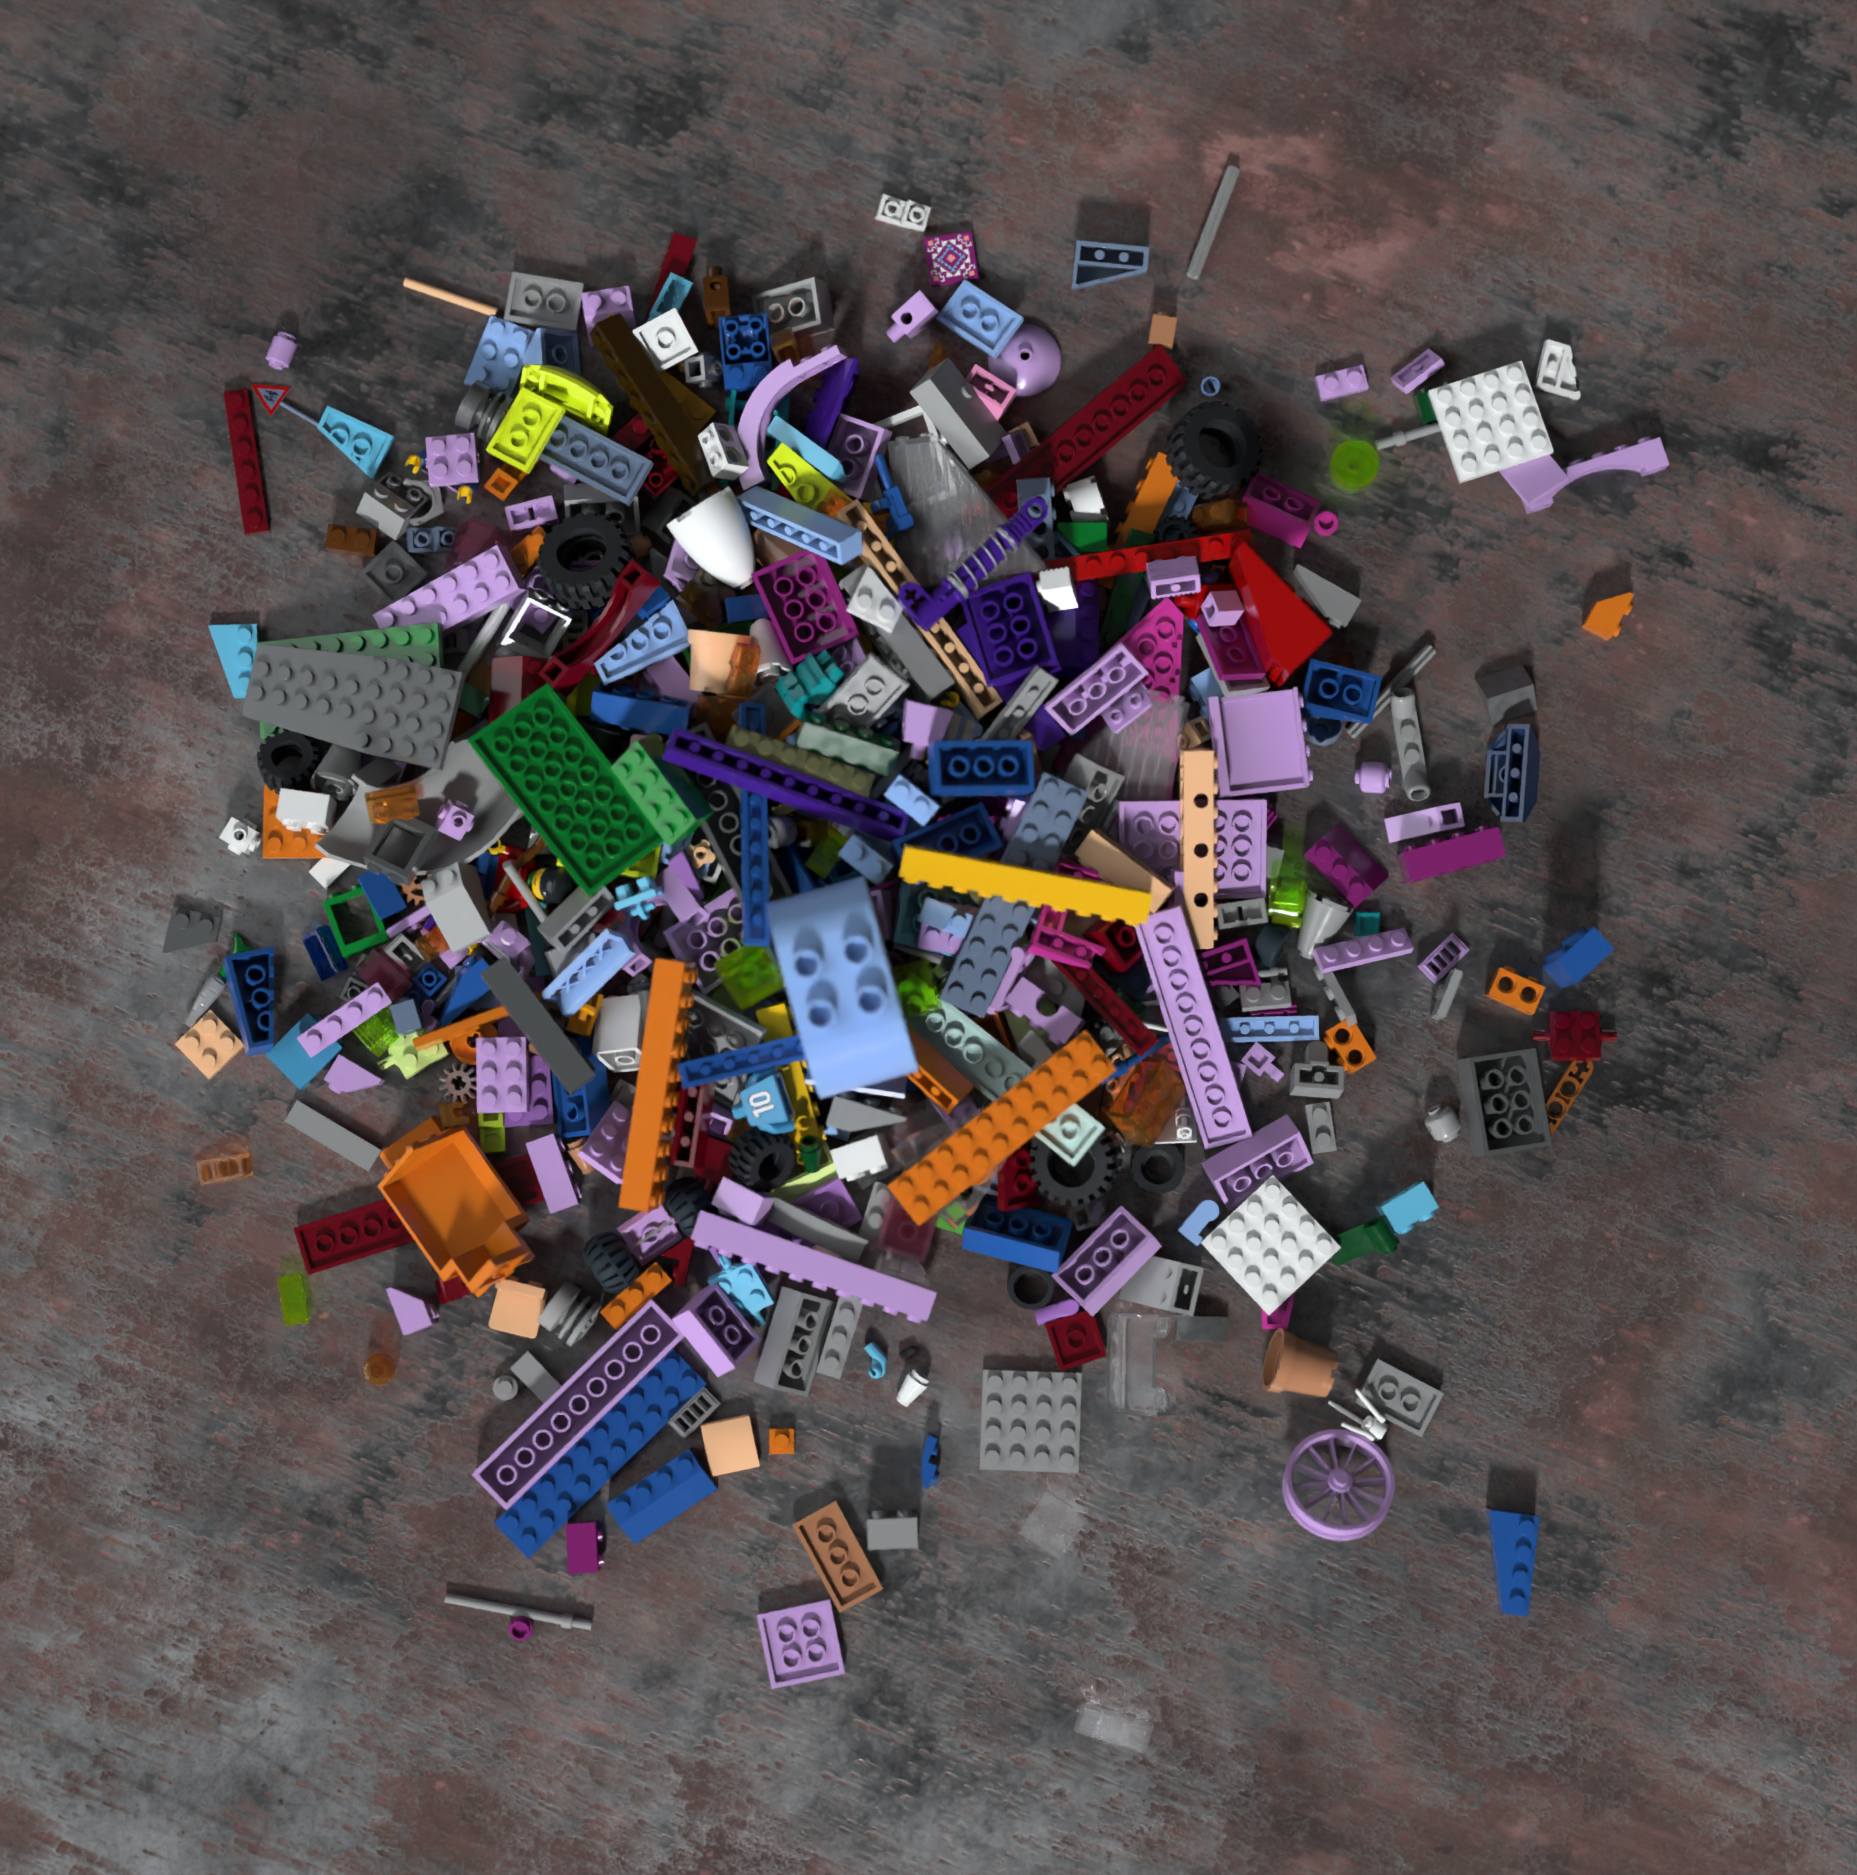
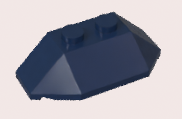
(1512, 773)

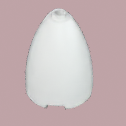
(718, 538)

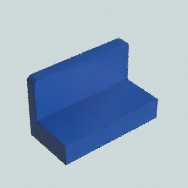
(382, 894)

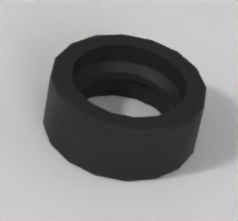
(1030, 1305)

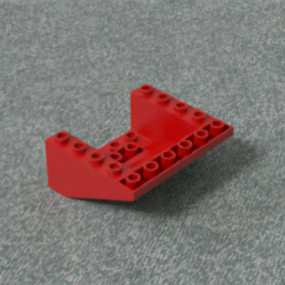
(1278, 621)

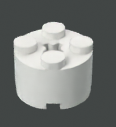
(1086, 501)

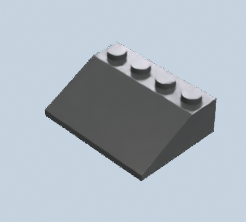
(1504, 1102)

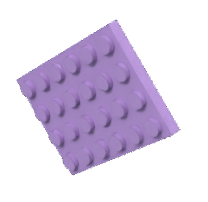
(1153, 836)

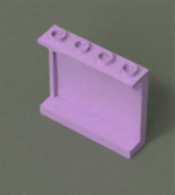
(1259, 742)

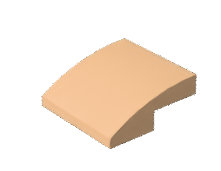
(730, 1445)

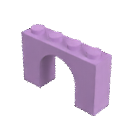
(682, 902)

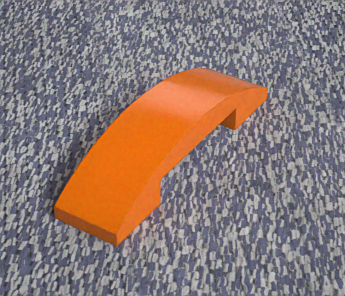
(506, 481)

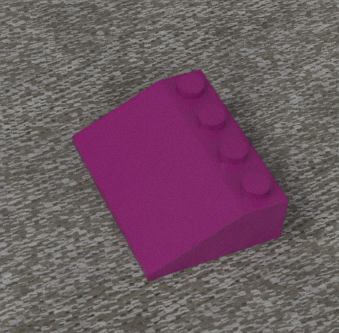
(805, 605)

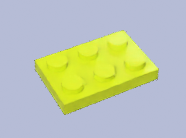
(525, 430)

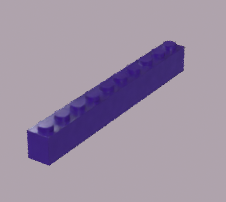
(785, 785)

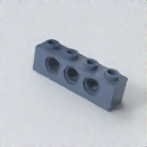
(1030, 488)

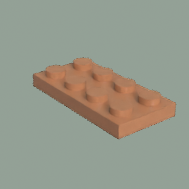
(837, 1556)

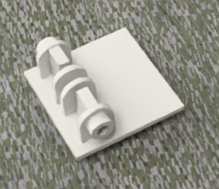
(1181, 1125)

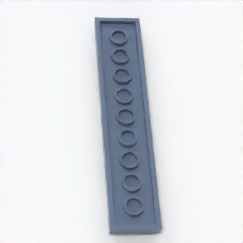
(1001, 923)

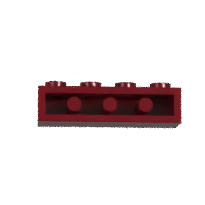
(692, 1126)

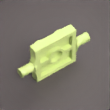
(408, 1058)

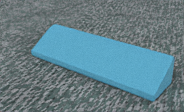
(806, 449)

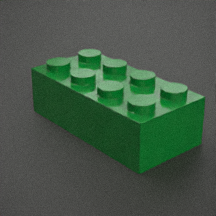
(661, 790)

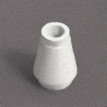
(912, 1387)

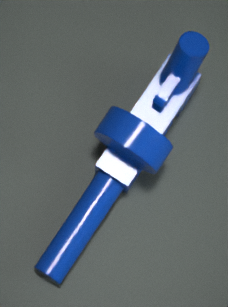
(893, 503)

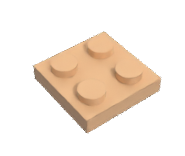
(210, 1044)

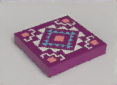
(951, 259)

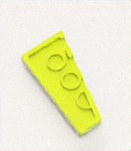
(800, 478)

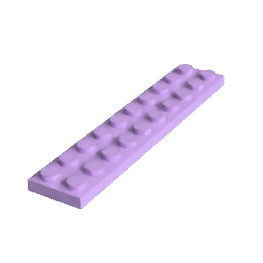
(1193, 1028)

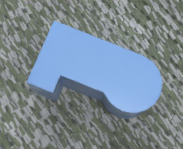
(1197, 1220)

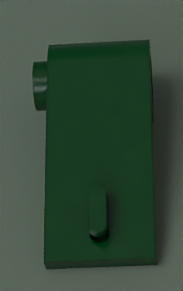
(1365, 1238)

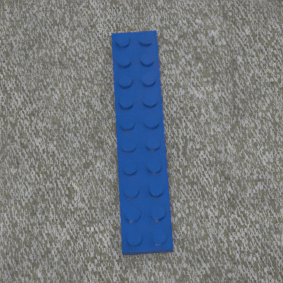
(600, 1453)

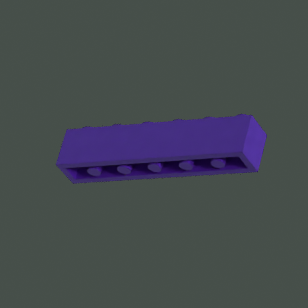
(1041, 725)

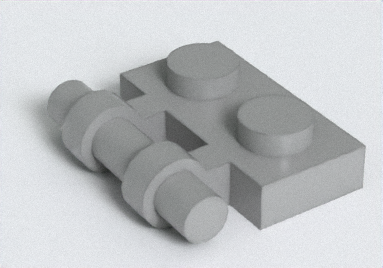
(1268, 995)

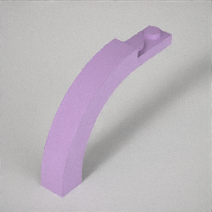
(763, 402)

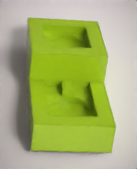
(492, 1133)

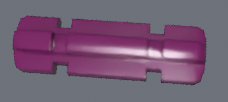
(1275, 1012)

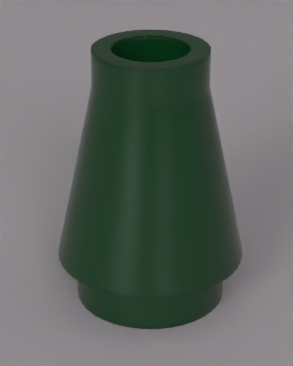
(810, 1151)

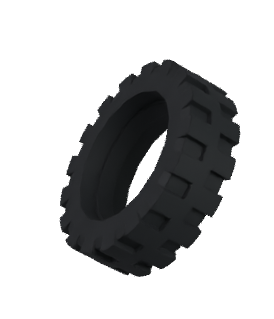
(919, 775)

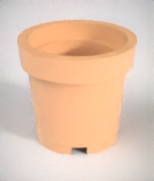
(711, 659)

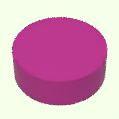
(1325, 523)

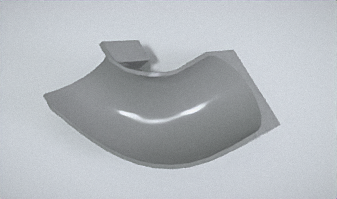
(462, 778)

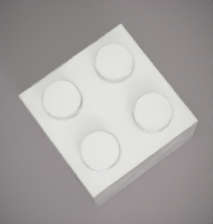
(306, 810)
(867, 1154)

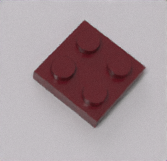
(1075, 1340)

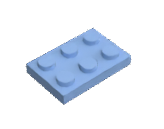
(980, 319)
(500, 356)

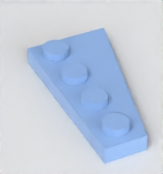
(651, 643)

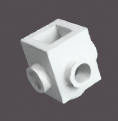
(233, 832)

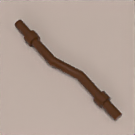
(498, 896)

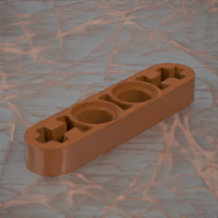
(1567, 1100)

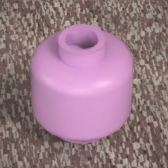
(1373, 777)

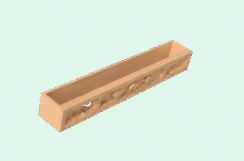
(1197, 827)

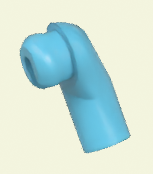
(878, 1362)

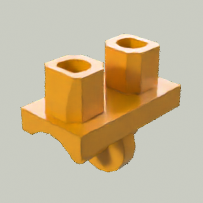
(584, 1019)

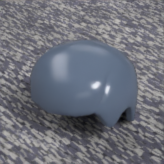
(1323, 730)

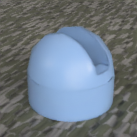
(1207, 390)

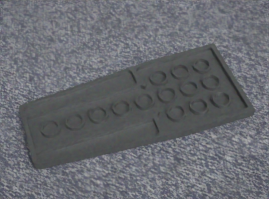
(357, 701)

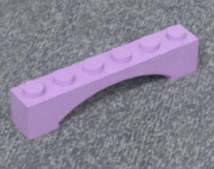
(1644, 457)

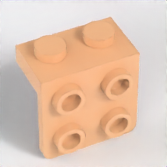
(518, 1307)

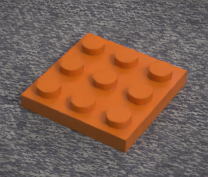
(284, 843)

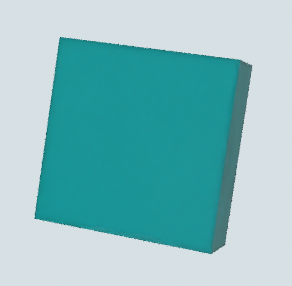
(1366, 923)

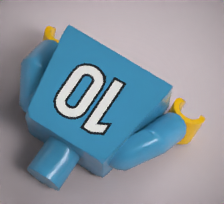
(767, 1103)

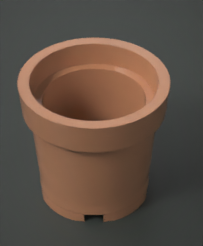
(772, 549)
(1298, 1365)

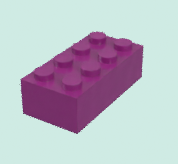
(1451, 855)

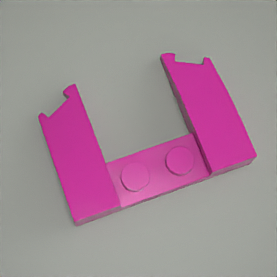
(1047, 936)

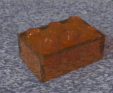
(1147, 1101)

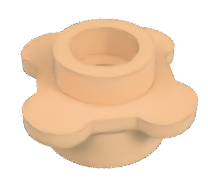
(698, 860)

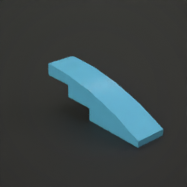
(671, 296)

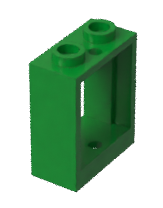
(361, 945)

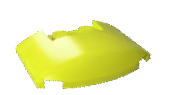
(572, 392)

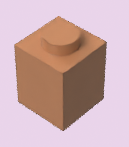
(1162, 331)

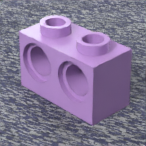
(528, 515)

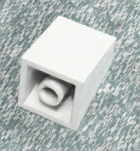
(619, 1033)

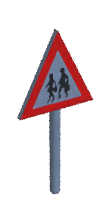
(273, 397)

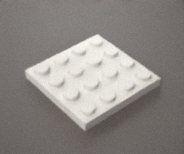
(1490, 422)
(1270, 1245)

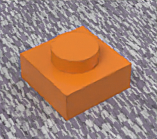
(781, 1441)

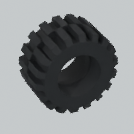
(283, 746)
(762, 1159)

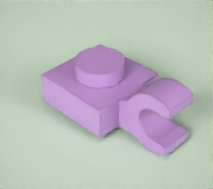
(1260, 1060)

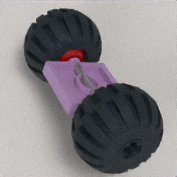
(646, 1235)

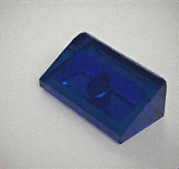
(324, 952)

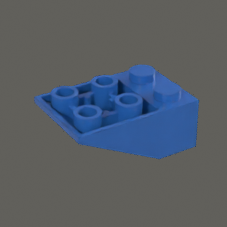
(745, 351)

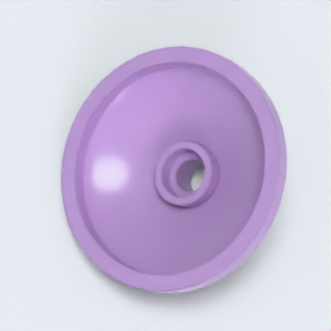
(1030, 375)

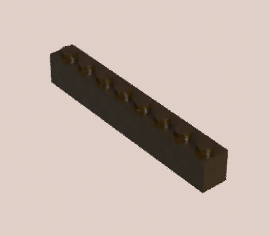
(654, 402)

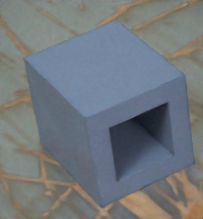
(407, 1016)

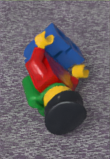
(547, 884)

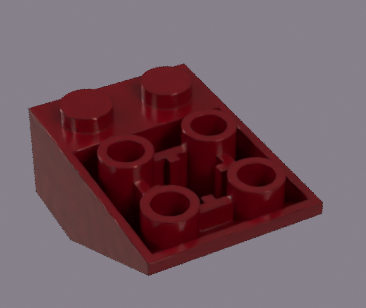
(641, 441)

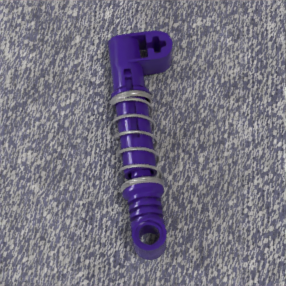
(955, 587)

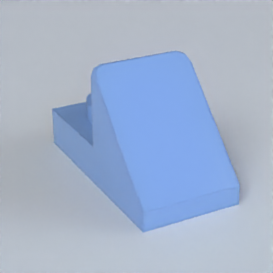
(945, 918)

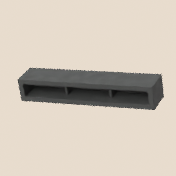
(537, 1025)

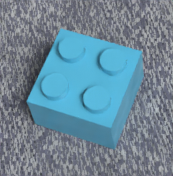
(1408, 1206)

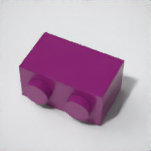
(583, 1547)

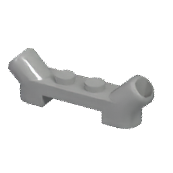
(1409, 744)

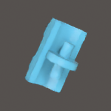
(648, 890)

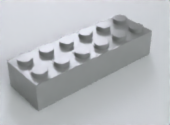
(904, 650)

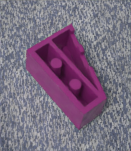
(1229, 963)

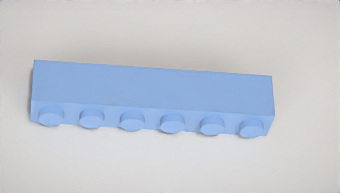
(800, 525)

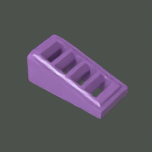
(683, 868)

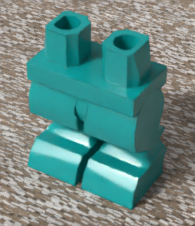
(810, 683)

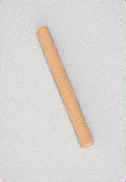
(450, 296)

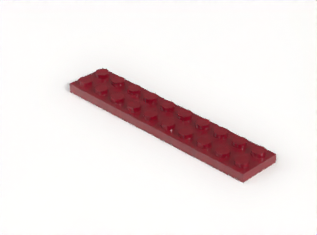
(1093, 428)
(379, 1229)

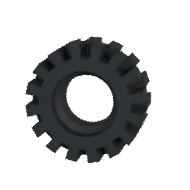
(1173, 522)

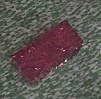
(378, 968)

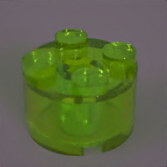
(1350, 453)
(1286, 901)

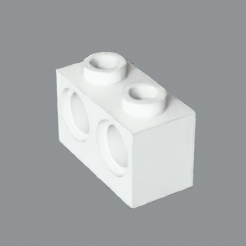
(723, 451)

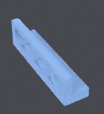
(591, 974)

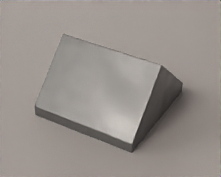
(1507, 694)

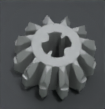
(452, 1089)

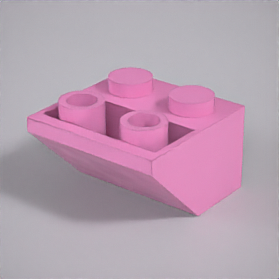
(991, 390)

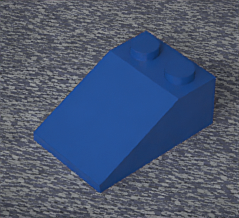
(1339, 692)

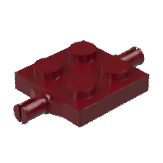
(1574, 1036)

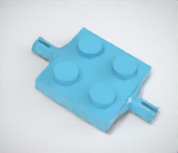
(744, 1288)

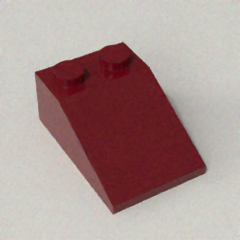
(1120, 943)

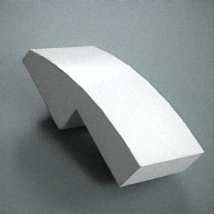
(903, 213)

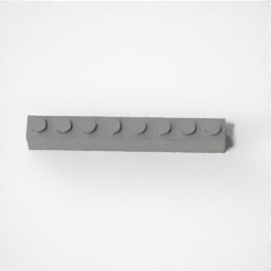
(849, 1310)

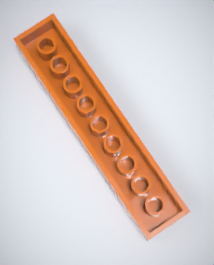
(657, 1084)
(1001, 1127)

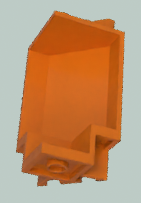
(455, 1205)

